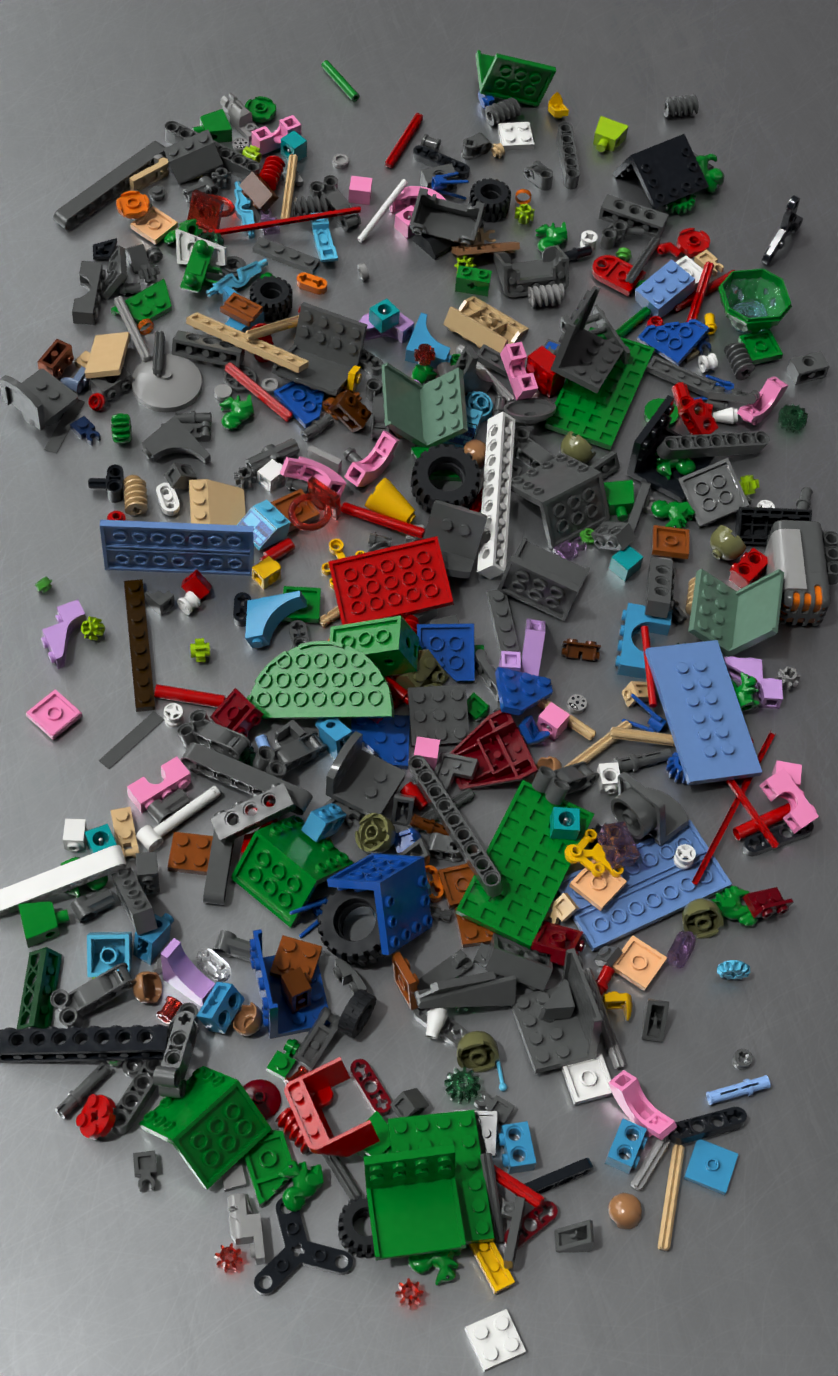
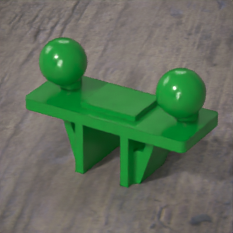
(197, 268)

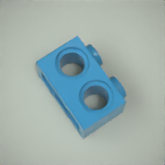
(324, 822)
(220, 1007)
(623, 1145)
(521, 1147)

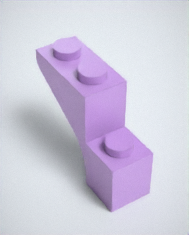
(399, 332)
(56, 637)
(770, 689)

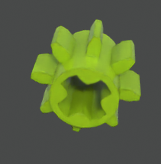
(252, 152)
(524, 214)
(461, 262)
(749, 484)
(92, 628)
(200, 650)

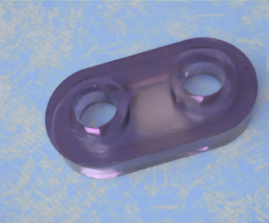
(681, 949)

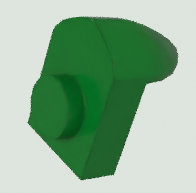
(423, 373)
(477, 707)

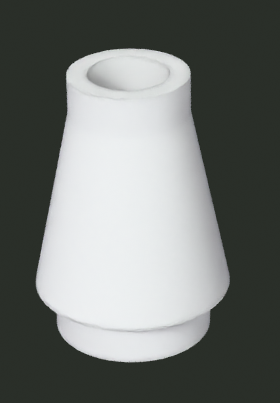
(726, 416)
(435, 1020)

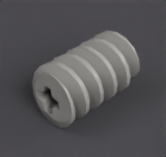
(546, 294)

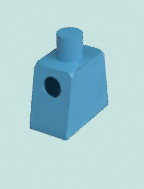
(333, 734)
(150, 944)

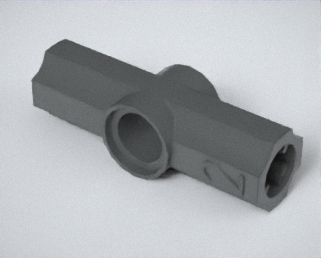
(269, 452)

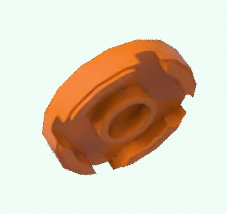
(133, 204)

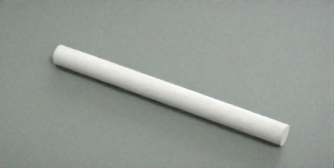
(382, 210)

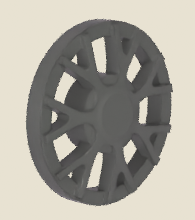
(227, 381)

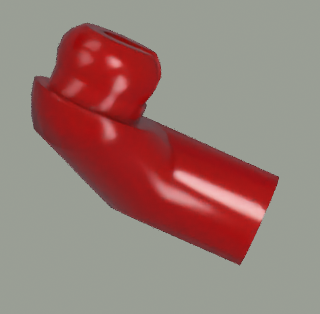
(668, 247)

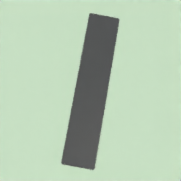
(63, 427)
(131, 740)

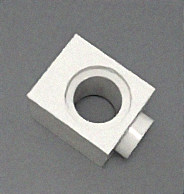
(270, 476)
(610, 771)
(74, 834)

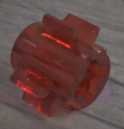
(424, 354)
(226, 1264)
(407, 1287)

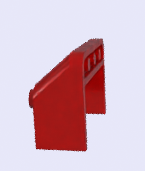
(310, 1094)

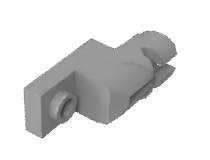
(239, 116)
(246, 1226)

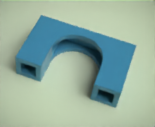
(631, 659)

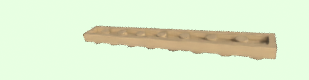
(256, 346)

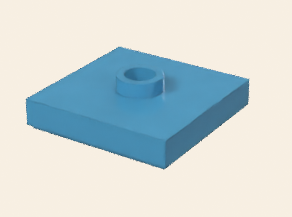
(711, 1166)

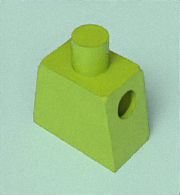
(609, 134)

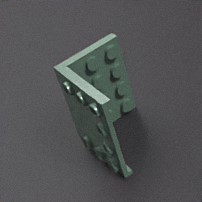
(424, 412)
(733, 616)

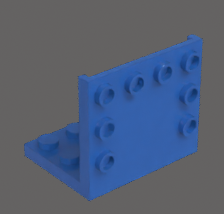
(398, 892)
(276, 1012)

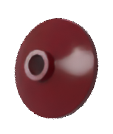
(271, 1096)

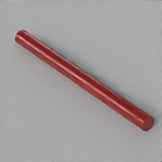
(649, 678)

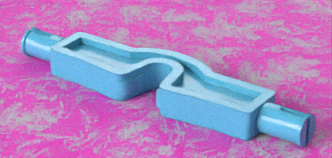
(241, 204)
(244, 274)

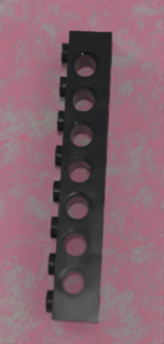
(89, 1051)

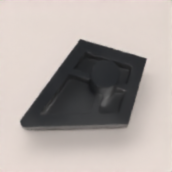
(104, 249)

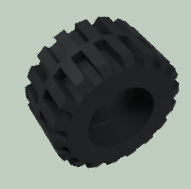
(494, 195)
(273, 296)
(348, 1235)

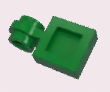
(282, 1063)

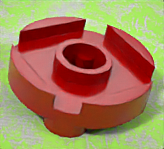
(692, 249)
(96, 1106)

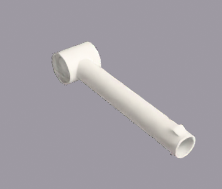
(151, 837)

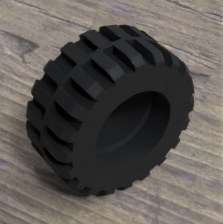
(445, 459)
(332, 927)

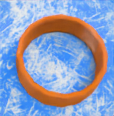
(523, 191)
(139, 326)

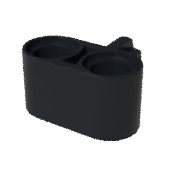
(112, 483)

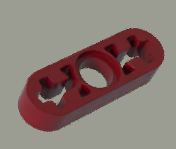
(357, 1077)
(546, 1220)

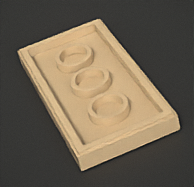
(107, 355)

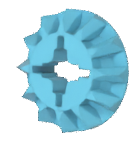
(733, 969)

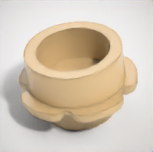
(498, 150)

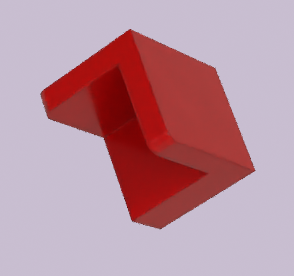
(197, 584)

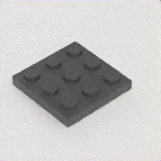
(713, 492)
(438, 713)

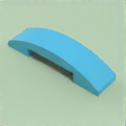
(323, 240)

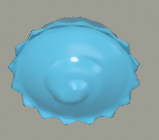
(481, 402)

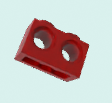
(698, 418)
(749, 569)

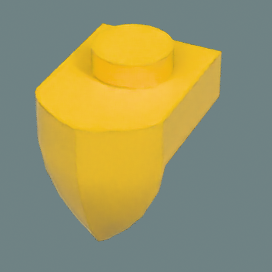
(556, 106)
(354, 379)
(616, 1000)

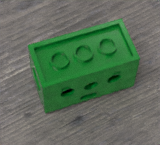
(384, 641)

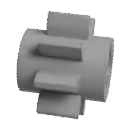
(789, 677)

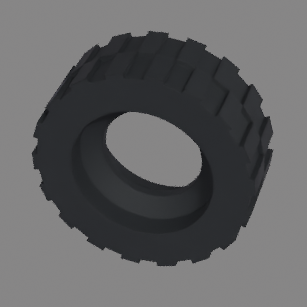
(357, 1013)

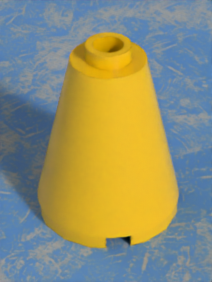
(390, 502)

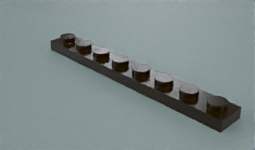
(139, 645)

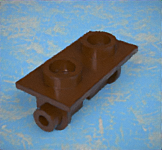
(588, 649)

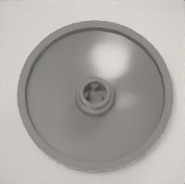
(172, 390)

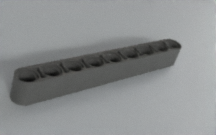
(106, 187)
(458, 831)

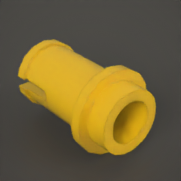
(710, 322)

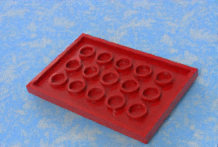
(391, 582)

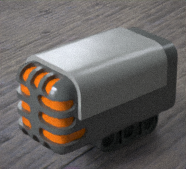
(809, 567)

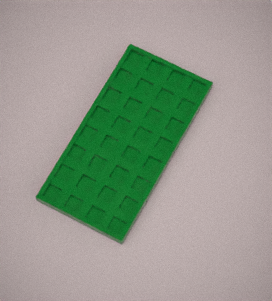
(601, 414)
(528, 865)

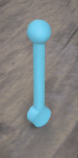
(503, 1087)

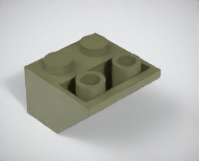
(427, 674)

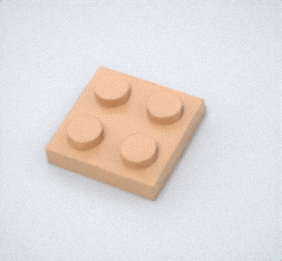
(154, 225)
(597, 890)
(639, 963)

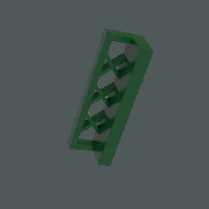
(46, 982)

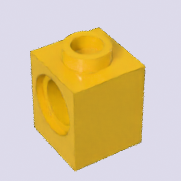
(266, 572)

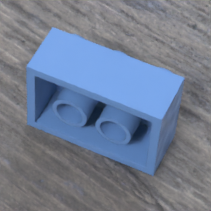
(665, 289)

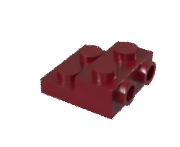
(237, 713)
(556, 940)

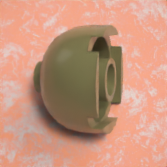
(577, 448)
(725, 545)
(375, 833)
(702, 918)
(477, 1051)

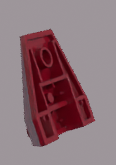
(499, 750)

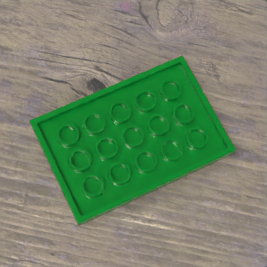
(448, 1129)

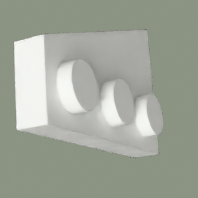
(185, 243)

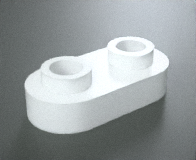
(169, 503)

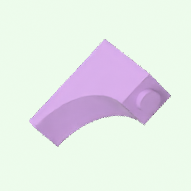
(532, 646)
(183, 974)

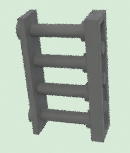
(604, 328)

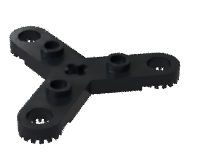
(790, 224)
(285, 1263)

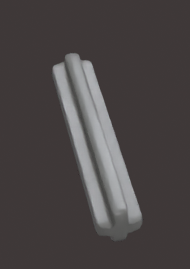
(650, 1163)

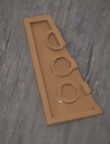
(477, 250)

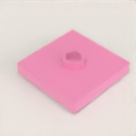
(54, 714)

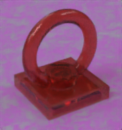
(209, 209)
(323, 499)

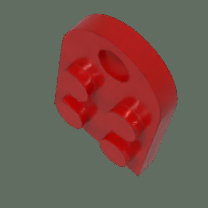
(615, 273)

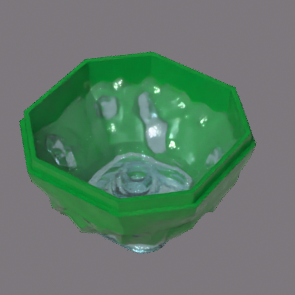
(754, 300)

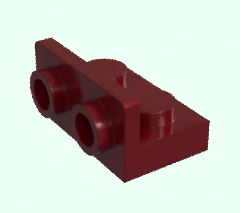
(766, 903)

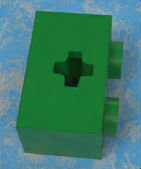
(473, 281)

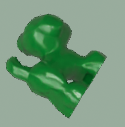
(714, 176)

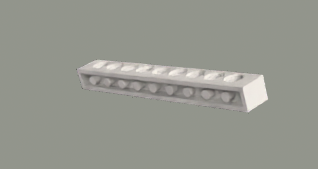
(496, 495)

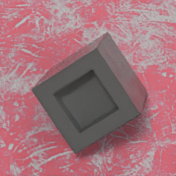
(160, 602)
(288, 733)

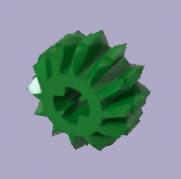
(121, 428)

